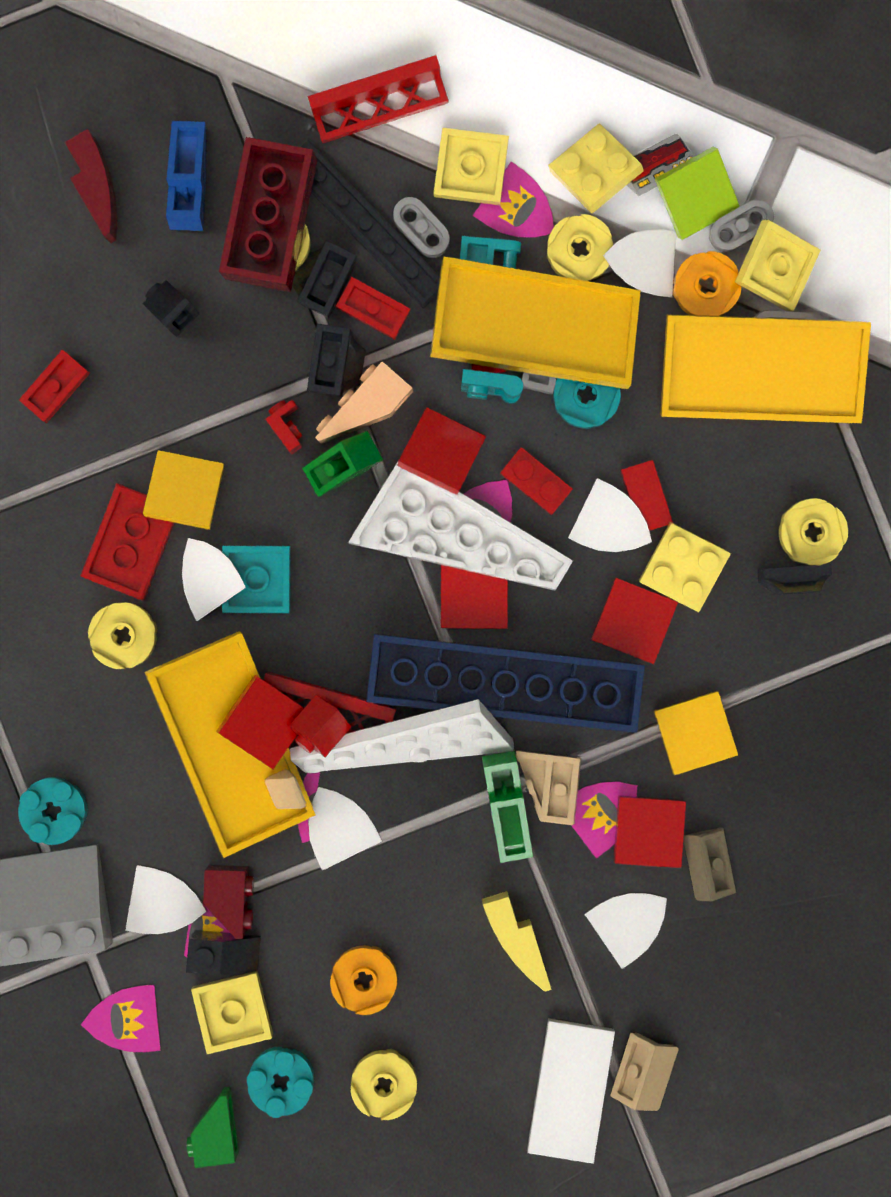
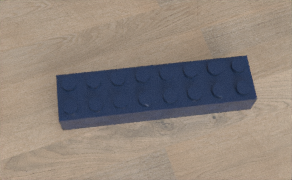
(506, 682)

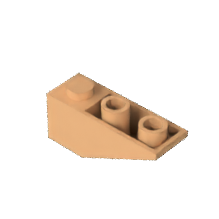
(372, 402)

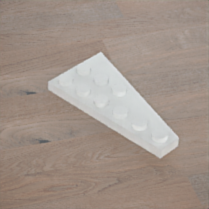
(454, 531)
(439, 734)

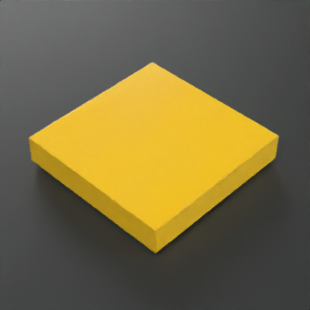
(183, 489)
(695, 732)

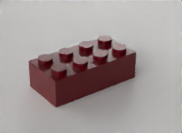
(268, 214)

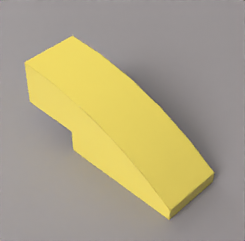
(516, 938)

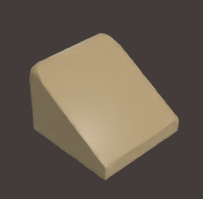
(285, 790)

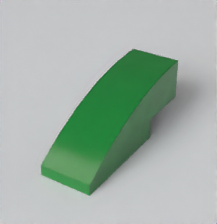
(507, 806)

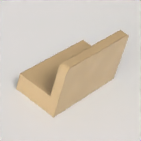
(644, 1073)

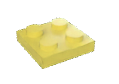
(471, 166)
(595, 168)
(777, 265)
(684, 567)
(232, 1012)

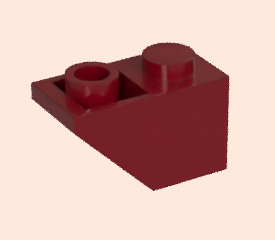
(227, 897)

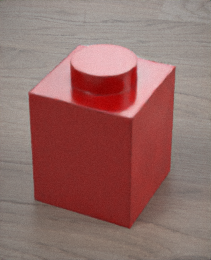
(319, 727)

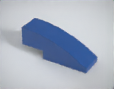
(186, 176)

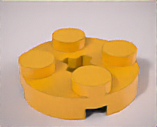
(703, 266)
(382, 986)

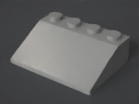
(53, 905)

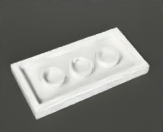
(570, 1091)

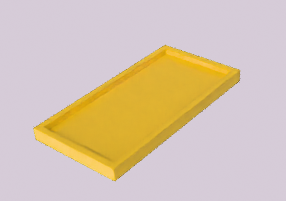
(535, 323)
(765, 368)
(229, 783)

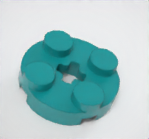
(583, 415)
(42, 827)
(280, 1101)

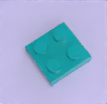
(265, 576)

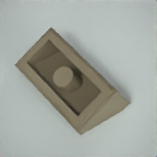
(709, 864)

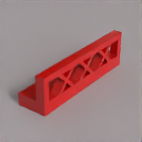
(375, 87)
(335, 698)

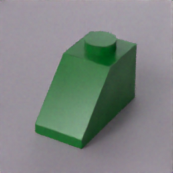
(342, 463)
(215, 1134)

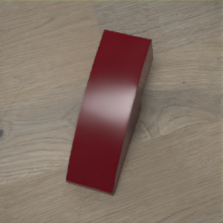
(94, 182)

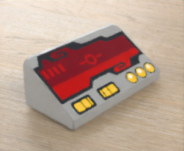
(657, 161)

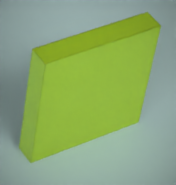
(697, 193)

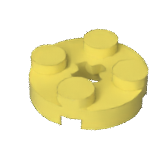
(575, 230)
(822, 515)
(104, 641)
(377, 1102)

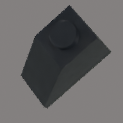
(170, 307)
(222, 953)

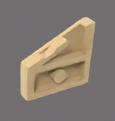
(553, 784)

